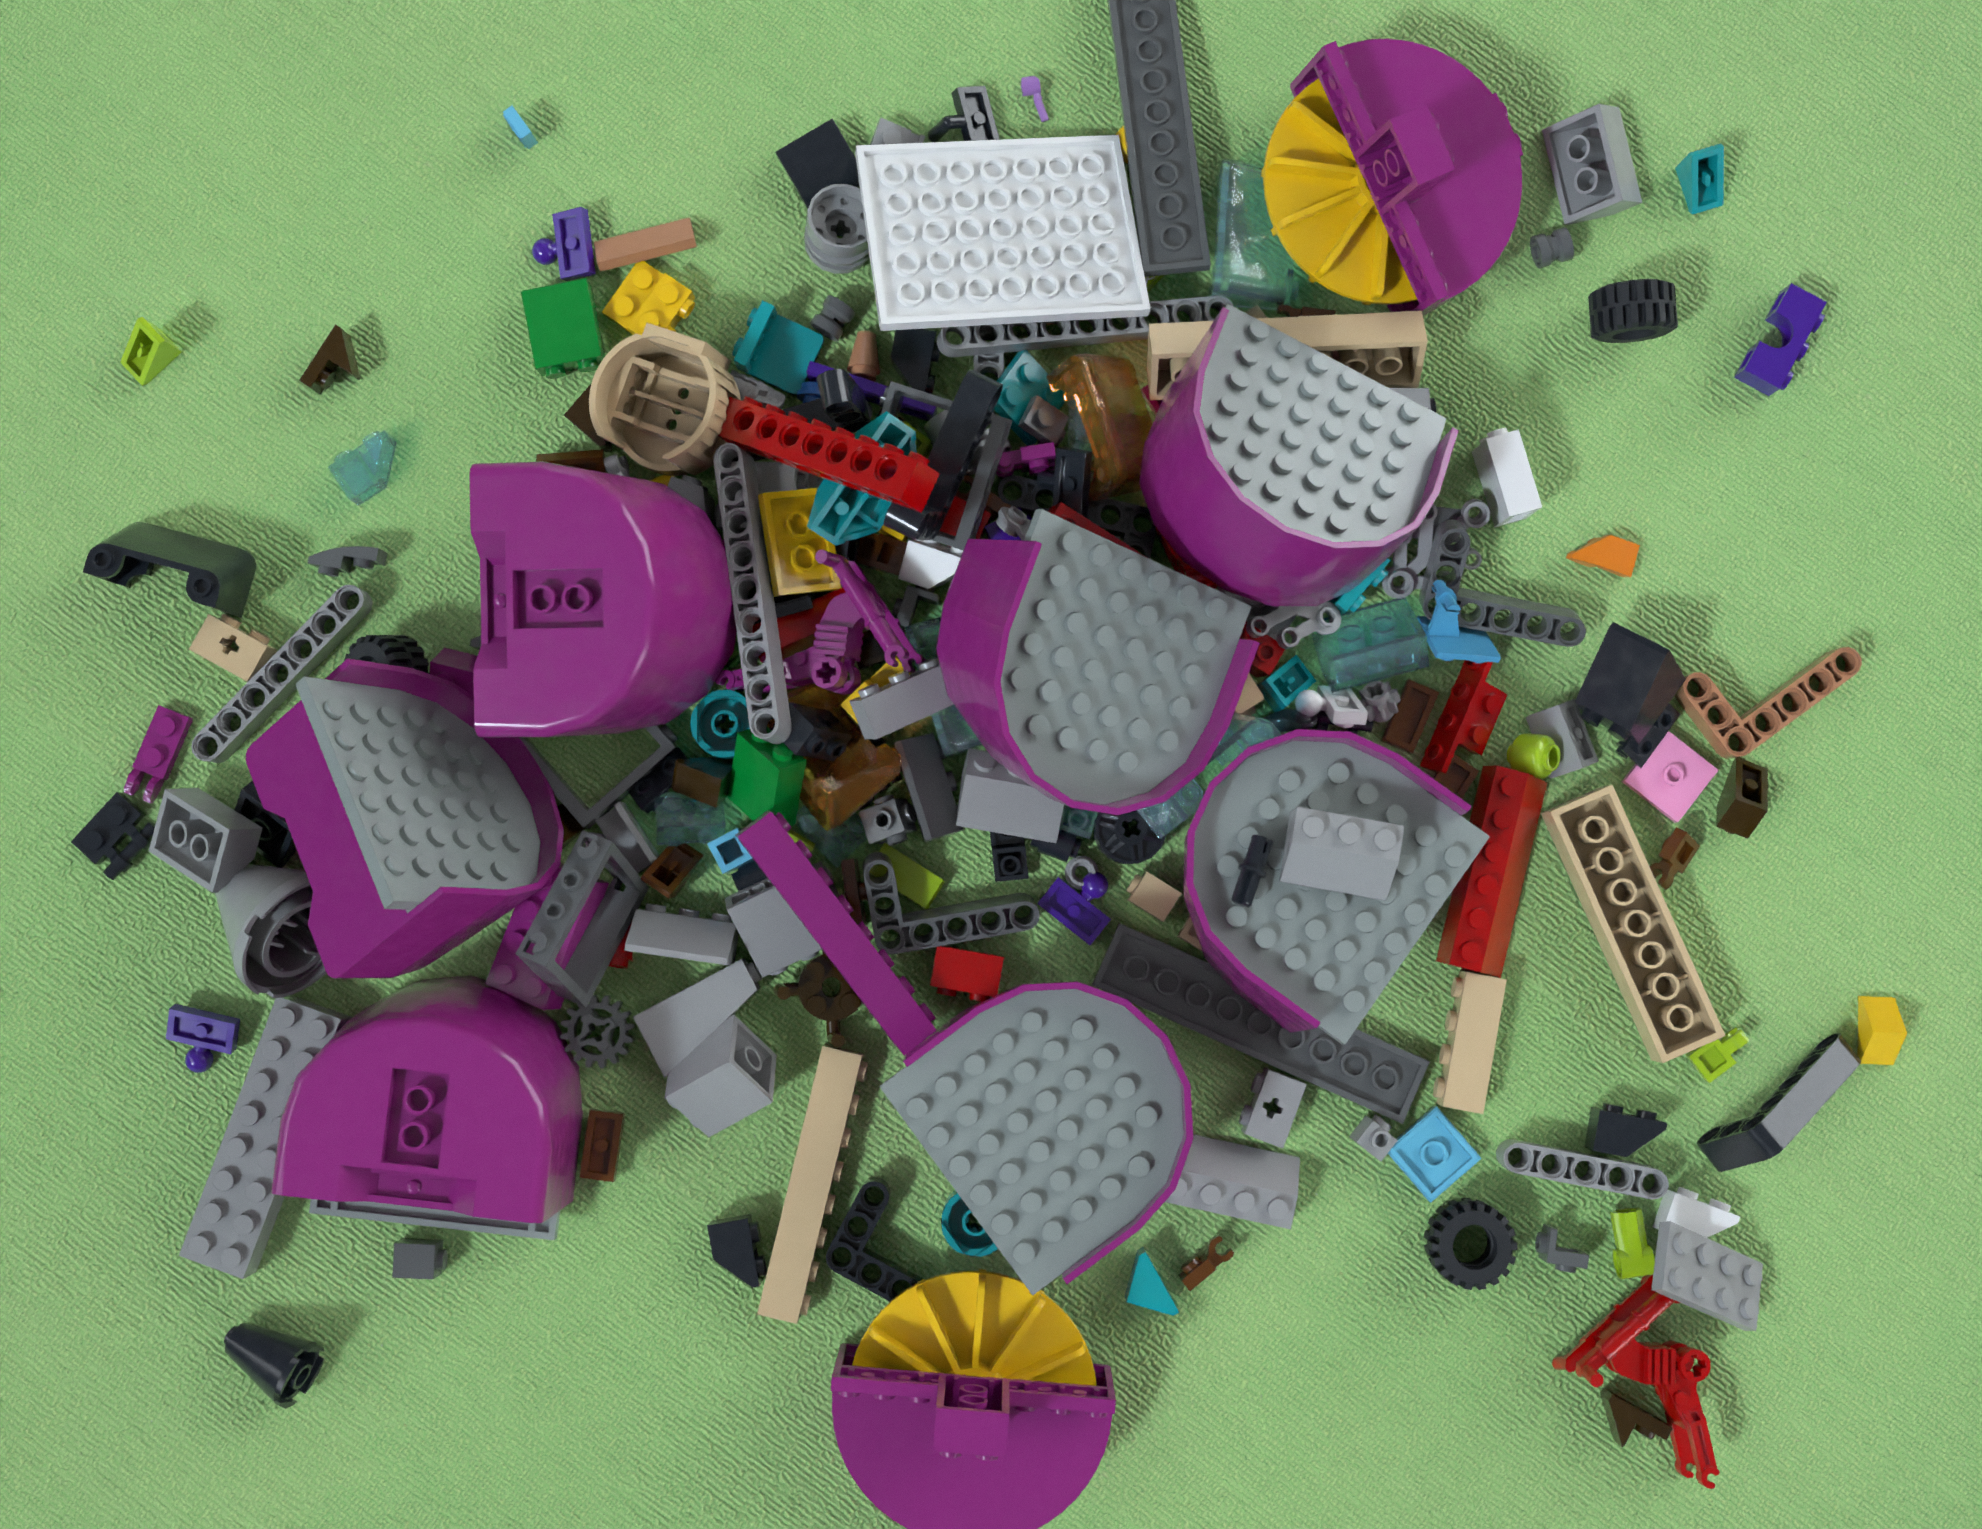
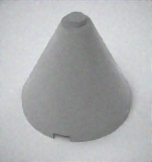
(268, 929)

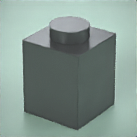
(419, 1258)

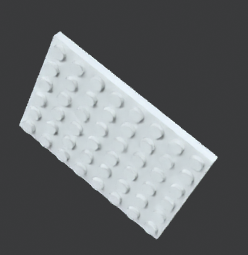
(1000, 232)

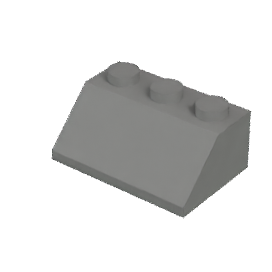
(1592, 164)
(1004, 803)
(203, 837)
(1341, 853)
(683, 935)

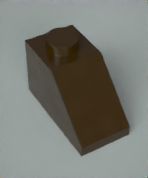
(1743, 798)

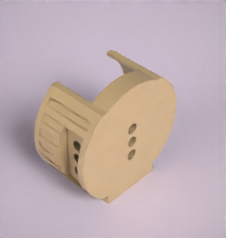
(641, 388)

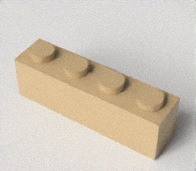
(1470, 1042)

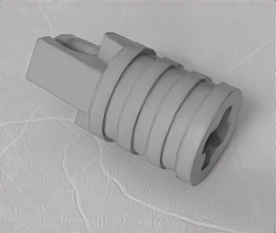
(757, 390)

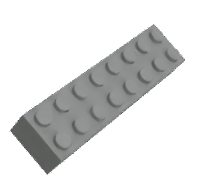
(237, 1201)

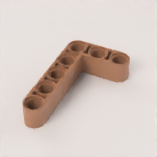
(1769, 708)

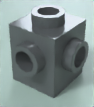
(889, 821)

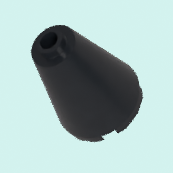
(275, 1361)

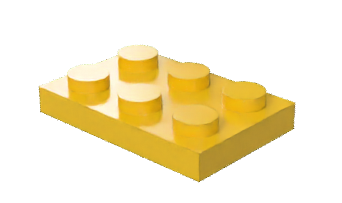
(793, 545)

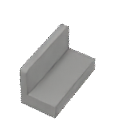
(1569, 734)
(628, 836)

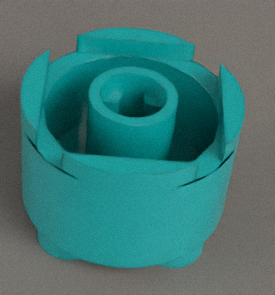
(713, 711)
(961, 1235)

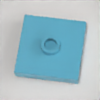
(1433, 1154)

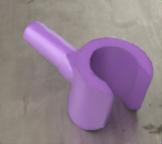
(1031, 86)

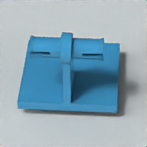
(1450, 640)

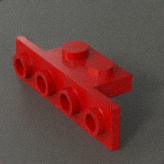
(1466, 717)

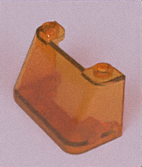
(1111, 415)
(842, 786)

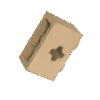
(215, 640)

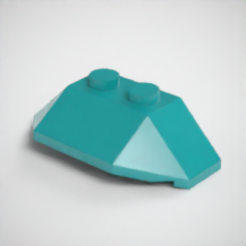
(849, 514)

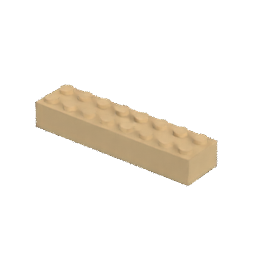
(1378, 345)
(1633, 924)

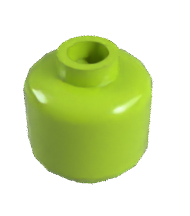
(1534, 755)

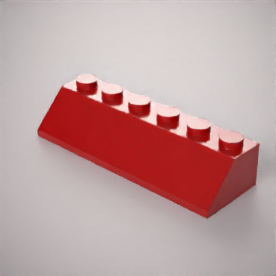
(1490, 889)

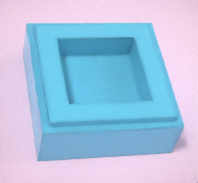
(519, 127)

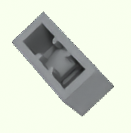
(1277, 1124)

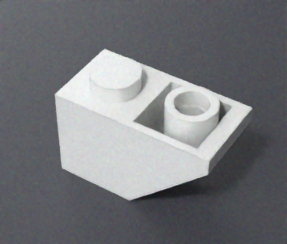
(929, 563)
(1697, 1216)

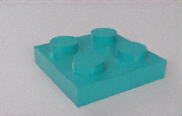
(1021, 382)

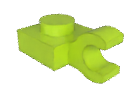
(1716, 1056)

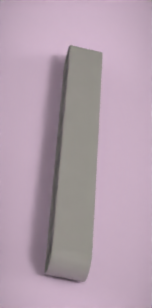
(1071, 334)
(762, 605)

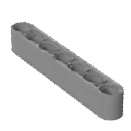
(266, 678)

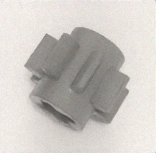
(1379, 701)

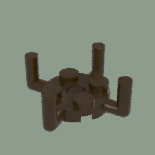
(824, 1007)

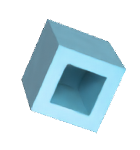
(729, 852)

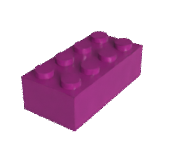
(512, 974)

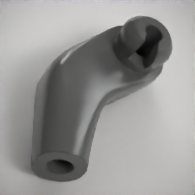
(1290, 720)

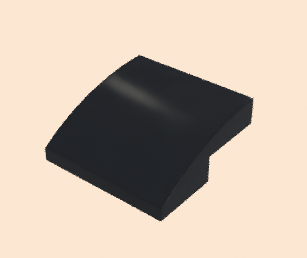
(818, 161)

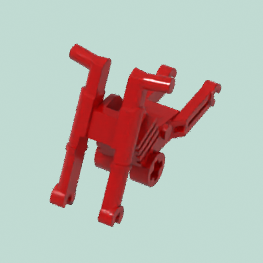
(1655, 1364)

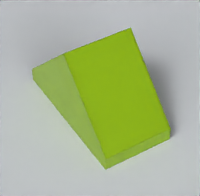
(148, 351)

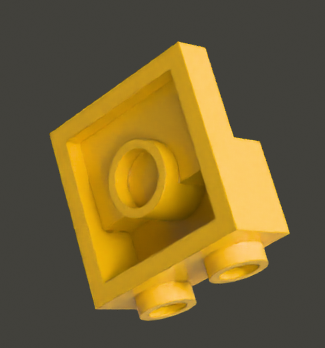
(649, 298)

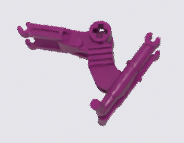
(841, 635)

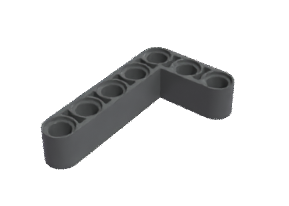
(1489, 604)
(940, 916)

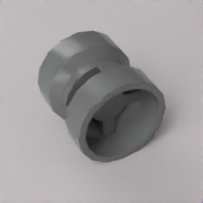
(1551, 247)
(832, 318)

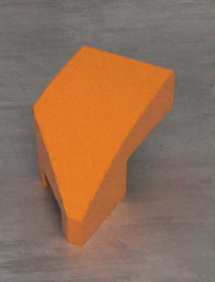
(1607, 553)

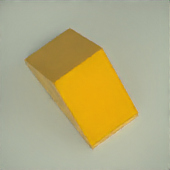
(1879, 1030)

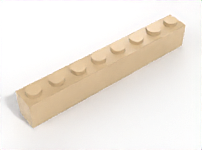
(810, 1184)

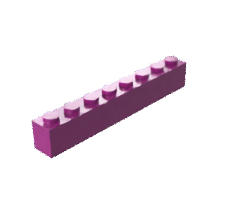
(836, 932)

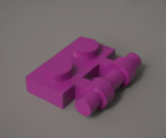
(1027, 459)

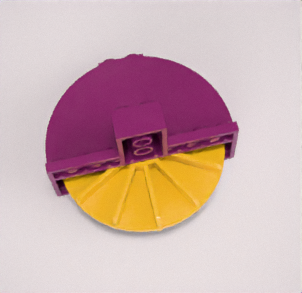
(1392, 174)
(971, 1406)

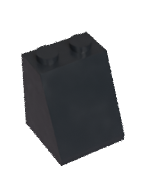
(1628, 684)

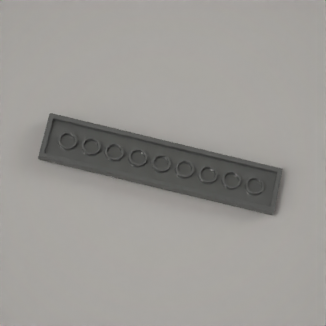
(1159, 137)
(1201, 1000)

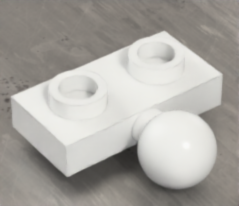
(1340, 706)

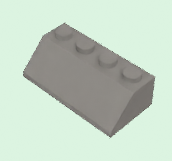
(1239, 1182)

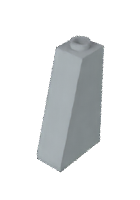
(690, 1016)

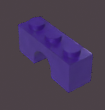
(1796, 316)

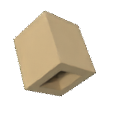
(1152, 895)

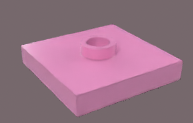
(1671, 777)

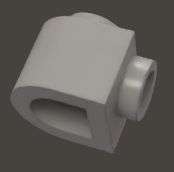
(1374, 1136)

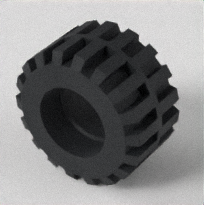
(1633, 311)
(389, 650)
(1497, 1252)

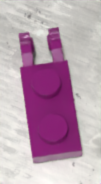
(158, 752)

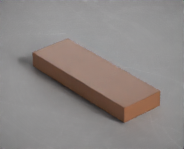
(645, 244)

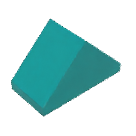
(1703, 178)
(1286, 683)
(1147, 1288)

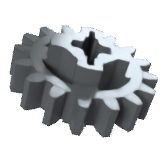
(605, 1045)

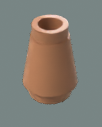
(864, 356)

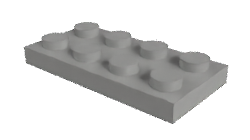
(1707, 1276)

